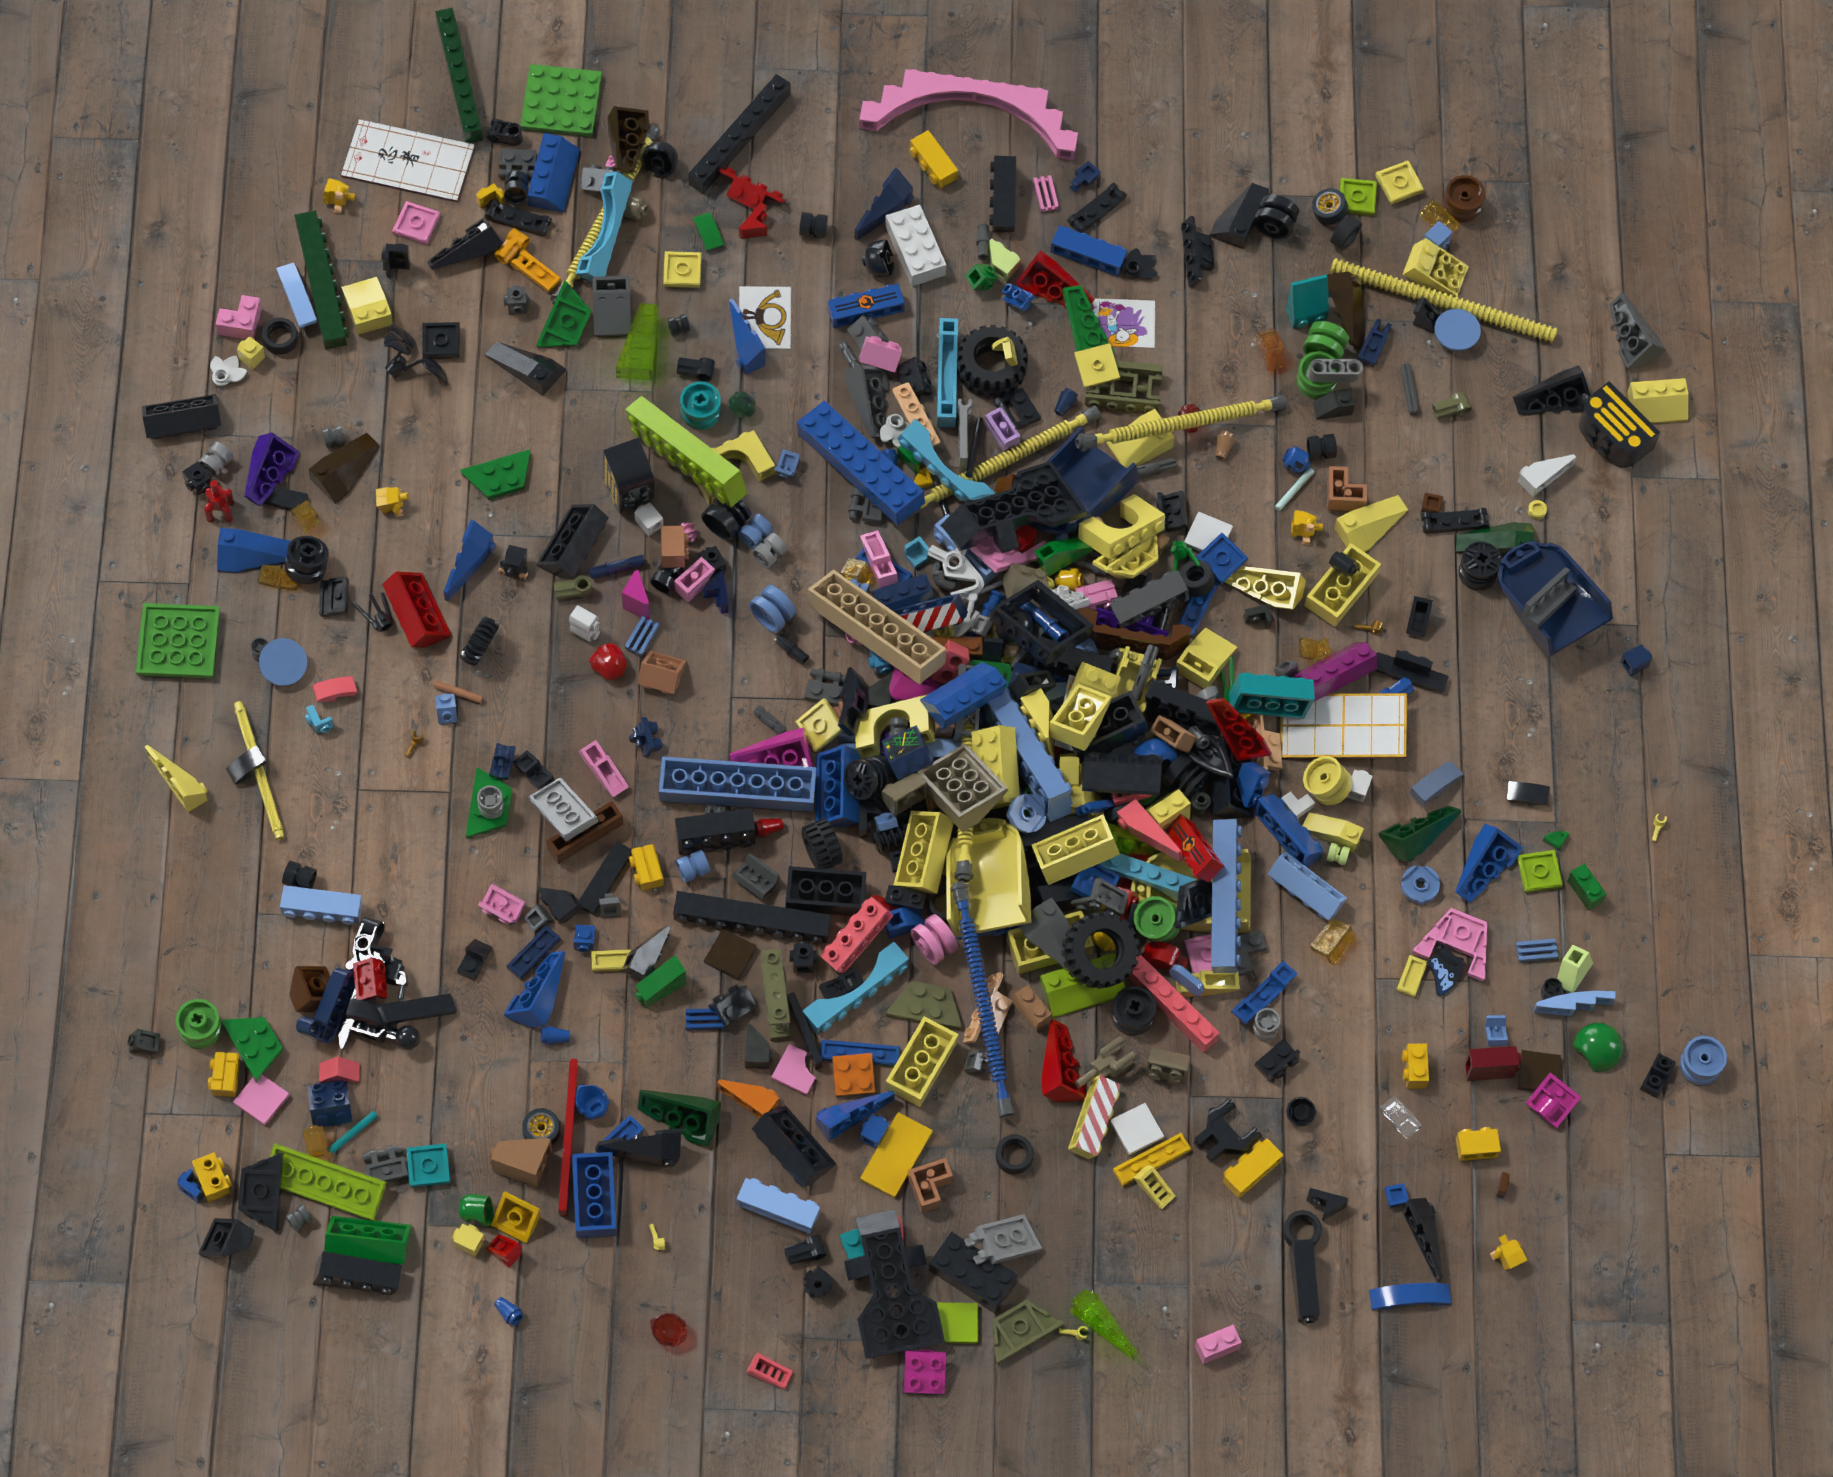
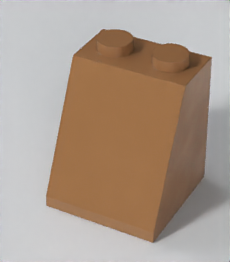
(521, 1159)

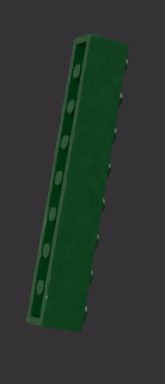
(458, 75)
(320, 279)

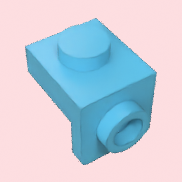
(313, 719)

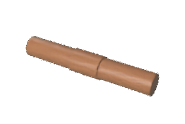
(458, 692)

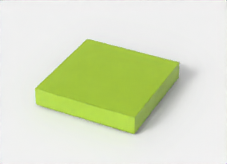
(1359, 195)
(1539, 871)
(959, 1322)

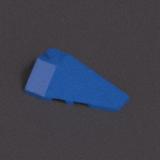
(748, 345)
(248, 550)
(475, 551)
(1487, 859)
(538, 998)
(844, 1116)

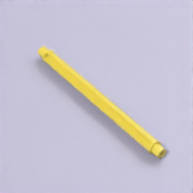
(277, 828)

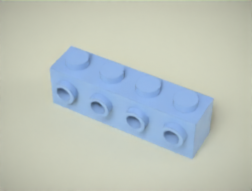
(943, 538)
(1307, 886)
(321, 904)
(778, 1205)

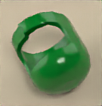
(473, 1207)

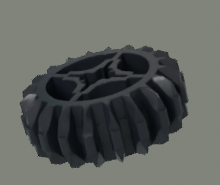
(479, 641)

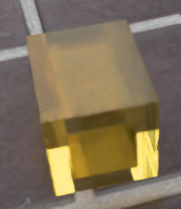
(305, 516)
(315, 1141)

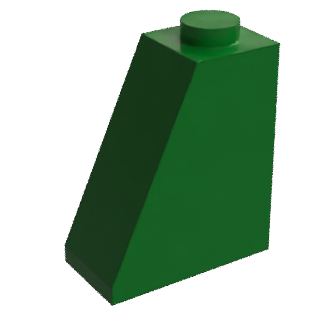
(661, 982)

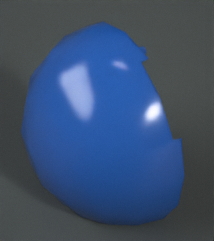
(1159, 748)

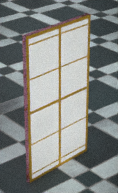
(1348, 728)

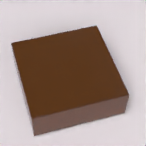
(1432, 503)
(1503, 1185)

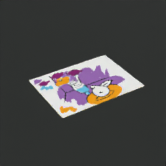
(1126, 321)

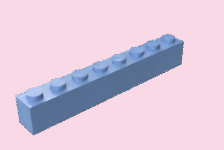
(1225, 897)

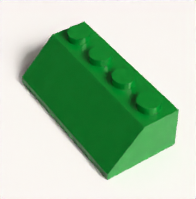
(368, 1239)

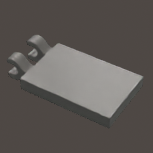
(963, 415)
(1004, 1240)

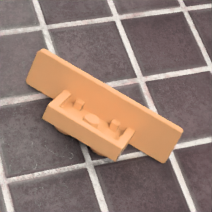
(914, 410)
(1272, 739)
(1000, 1008)

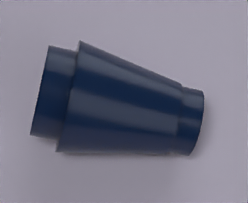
(1065, 401)

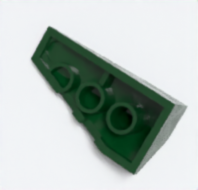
(1503, 537)
(1415, 837)
(693, 1114)

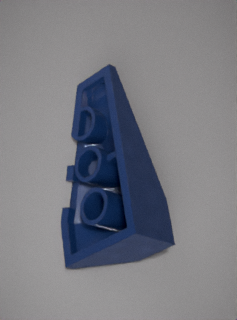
(893, 198)

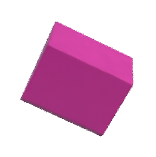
(634, 597)

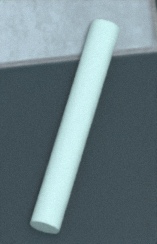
(1294, 489)

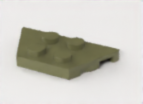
(926, 1000)
(1021, 1328)

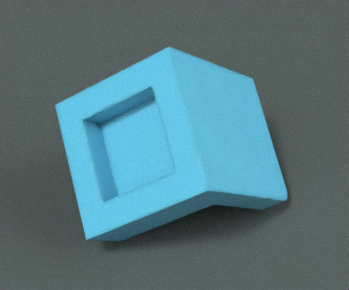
(916, 552)

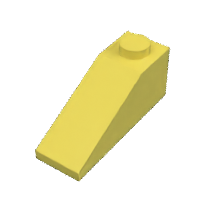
(1334, 830)

